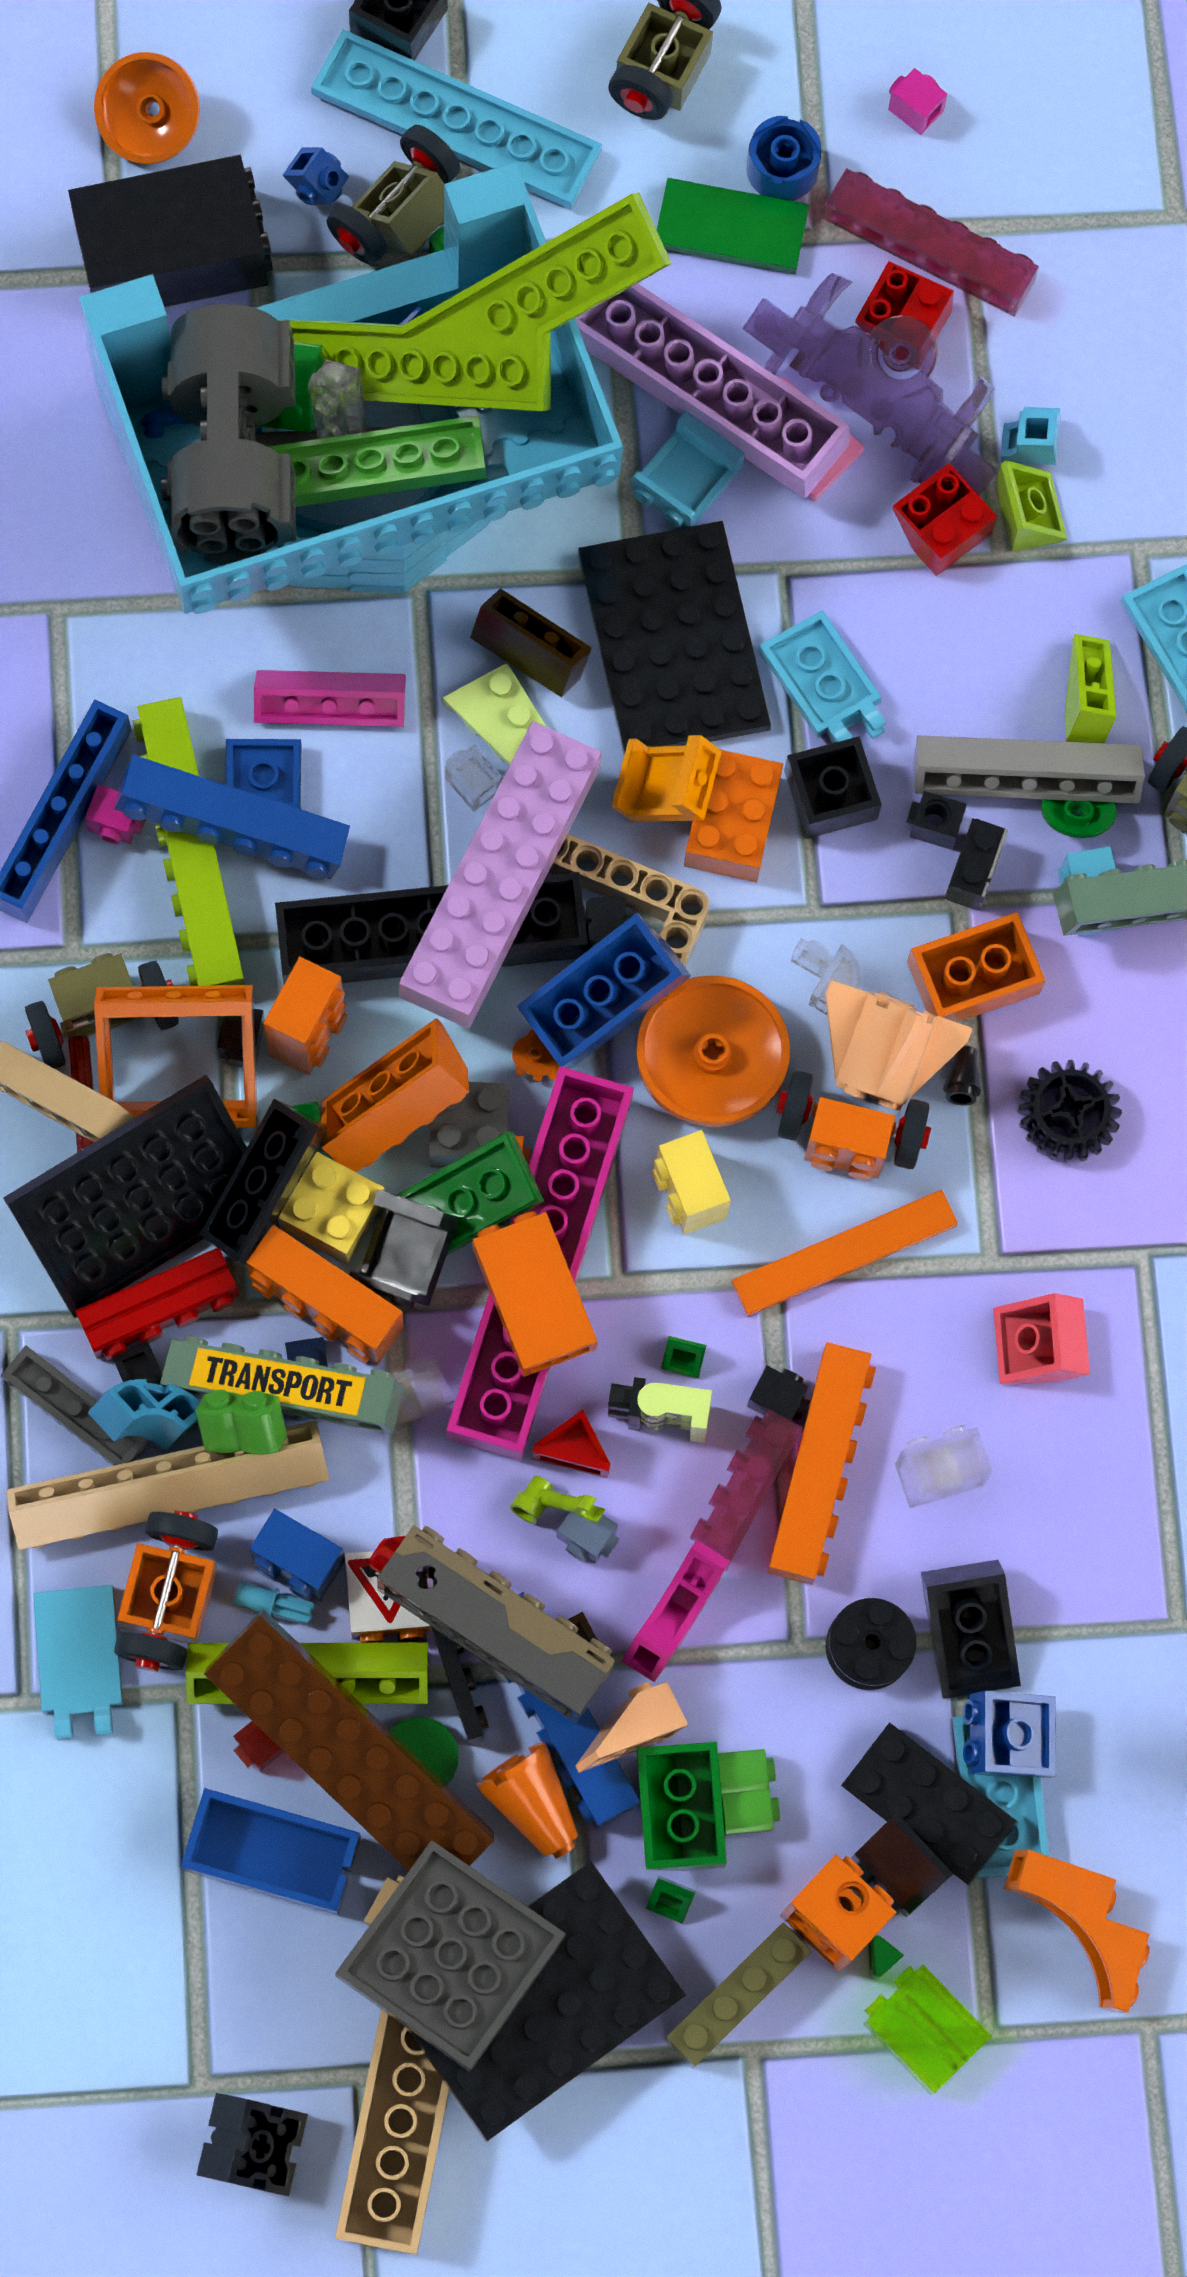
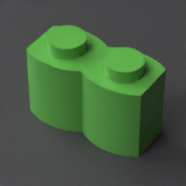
(241, 1422)
(747, 1793)

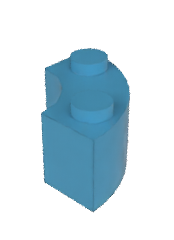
(146, 1411)

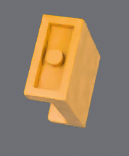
(666, 781)

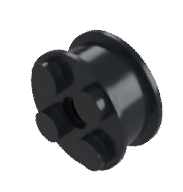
(887, 1628)

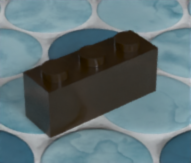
(530, 642)

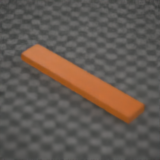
(844, 1253)

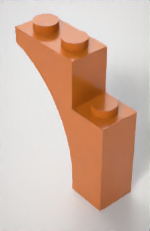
(1082, 1903)

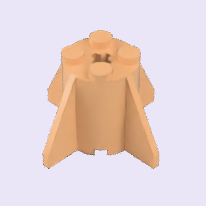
(886, 1044)

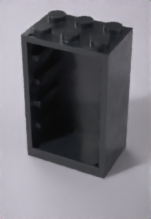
(182, 224)

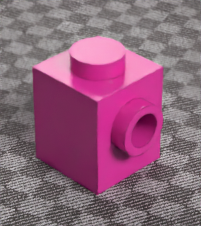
(917, 100)
(109, 823)

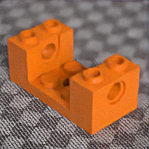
(828, 1926)

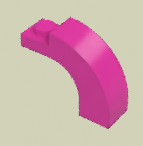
(676, 1611)

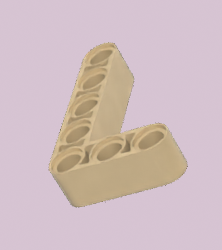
(635, 894)
(58, 1095)

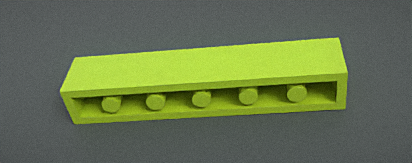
(367, 1670)

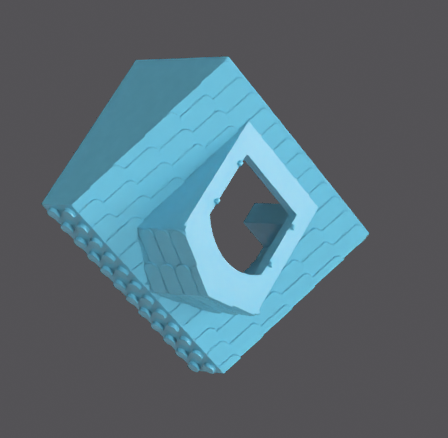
(525, 451)

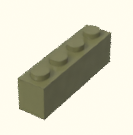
(738, 1995)

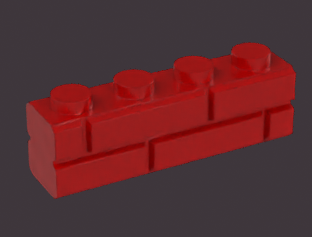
(158, 1303)

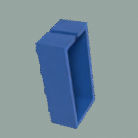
(270, 1851)

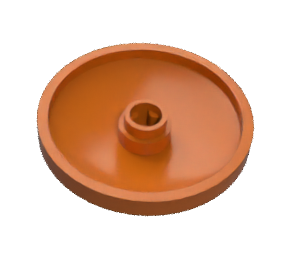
(713, 1051)

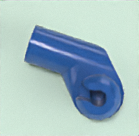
(157, 419)

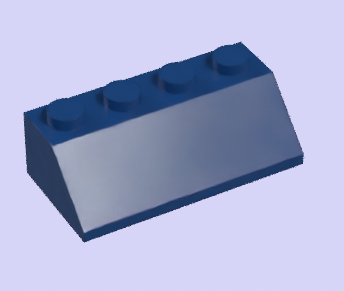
(603, 991)

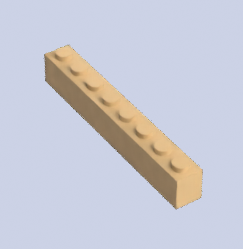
(163, 1483)

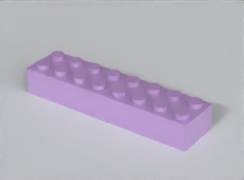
(717, 385)
(500, 875)

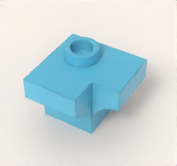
(1032, 437)

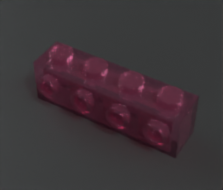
(749, 1485)

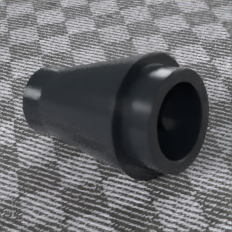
(963, 1079)

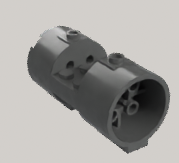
(228, 376)

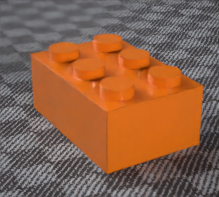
(736, 818)
(976, 969)
(305, 1016)

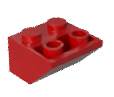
(906, 294)
(944, 519)

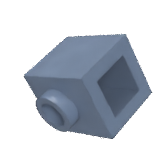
(588, 1539)

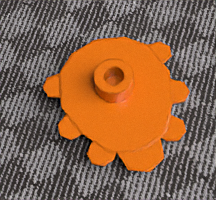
(534, 1058)

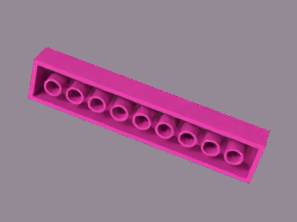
(571, 1171)

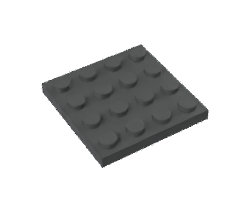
(450, 1955)

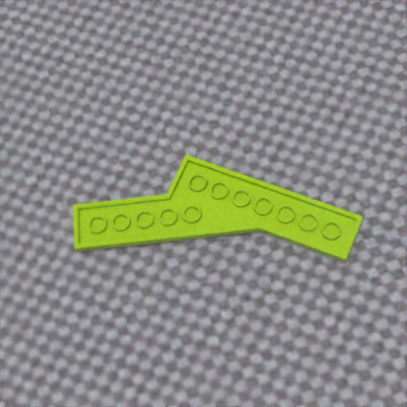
(495, 336)

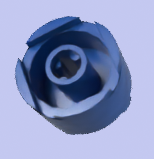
(784, 158)

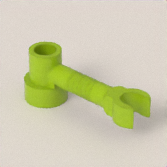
(539, 1495)

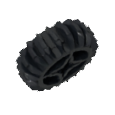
(1084, 1105)

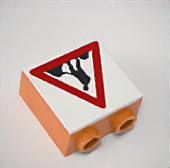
(374, 1613)

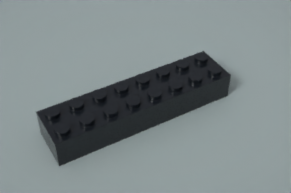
(379, 931)

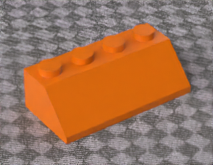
(393, 1097)

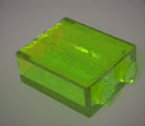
(925, 2028)

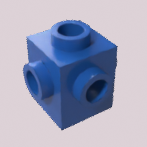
(316, 176)

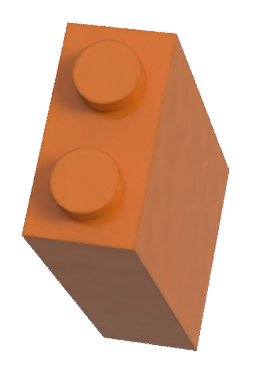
(534, 1293)

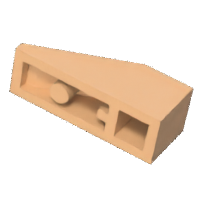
(640, 1721)

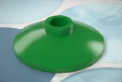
(1079, 818)

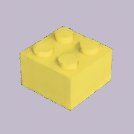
(691, 1182)
(331, 1208)

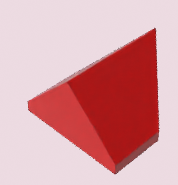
(573, 1447)

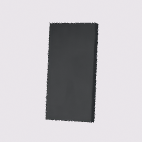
(933, 1801)

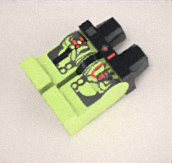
(661, 1406)

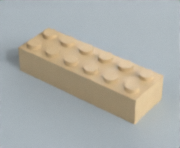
(394, 2144)

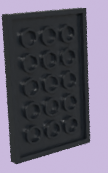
(674, 637)
(130, 1196)
(579, 2008)

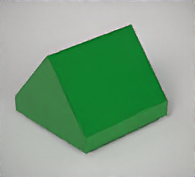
(683, 1357)
(670, 1899)
(881, 1956)

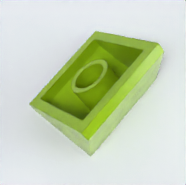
(1029, 506)

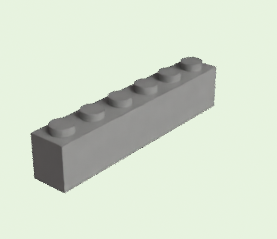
(1028, 769)

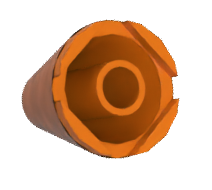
(533, 1800)

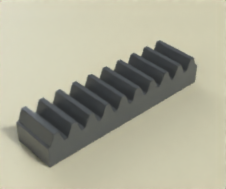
(67, 1406)

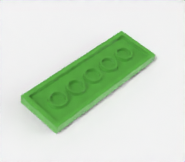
(387, 460)

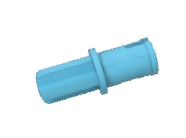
(274, 1603)

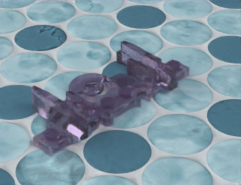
(852, 369)

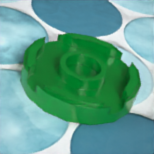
(430, 1744)

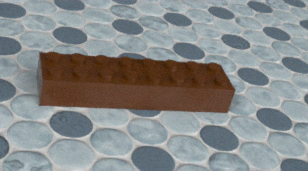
(344, 1746)

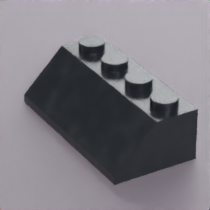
(263, 1180)

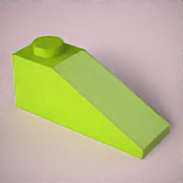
(1090, 691)

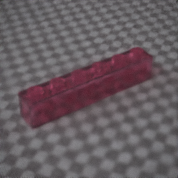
(930, 241)

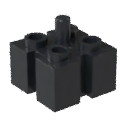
(252, 2144)

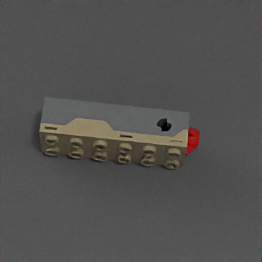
(493, 1620)

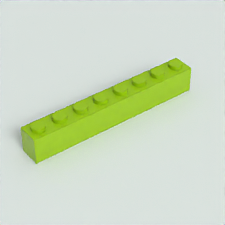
(191, 861)

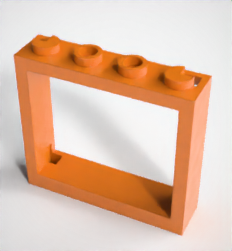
(178, 1002)

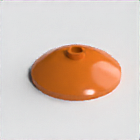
(125, 103)

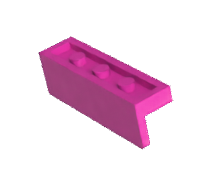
(329, 698)

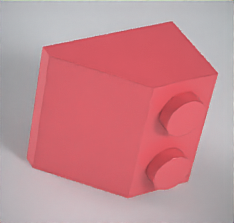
(1041, 1340)

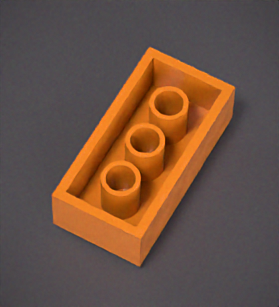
(324, 1295)

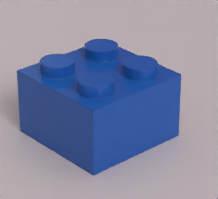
(297, 1556)

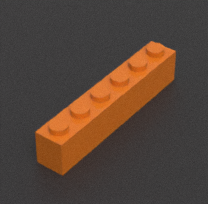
(820, 1463)

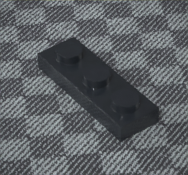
(461, 1684)

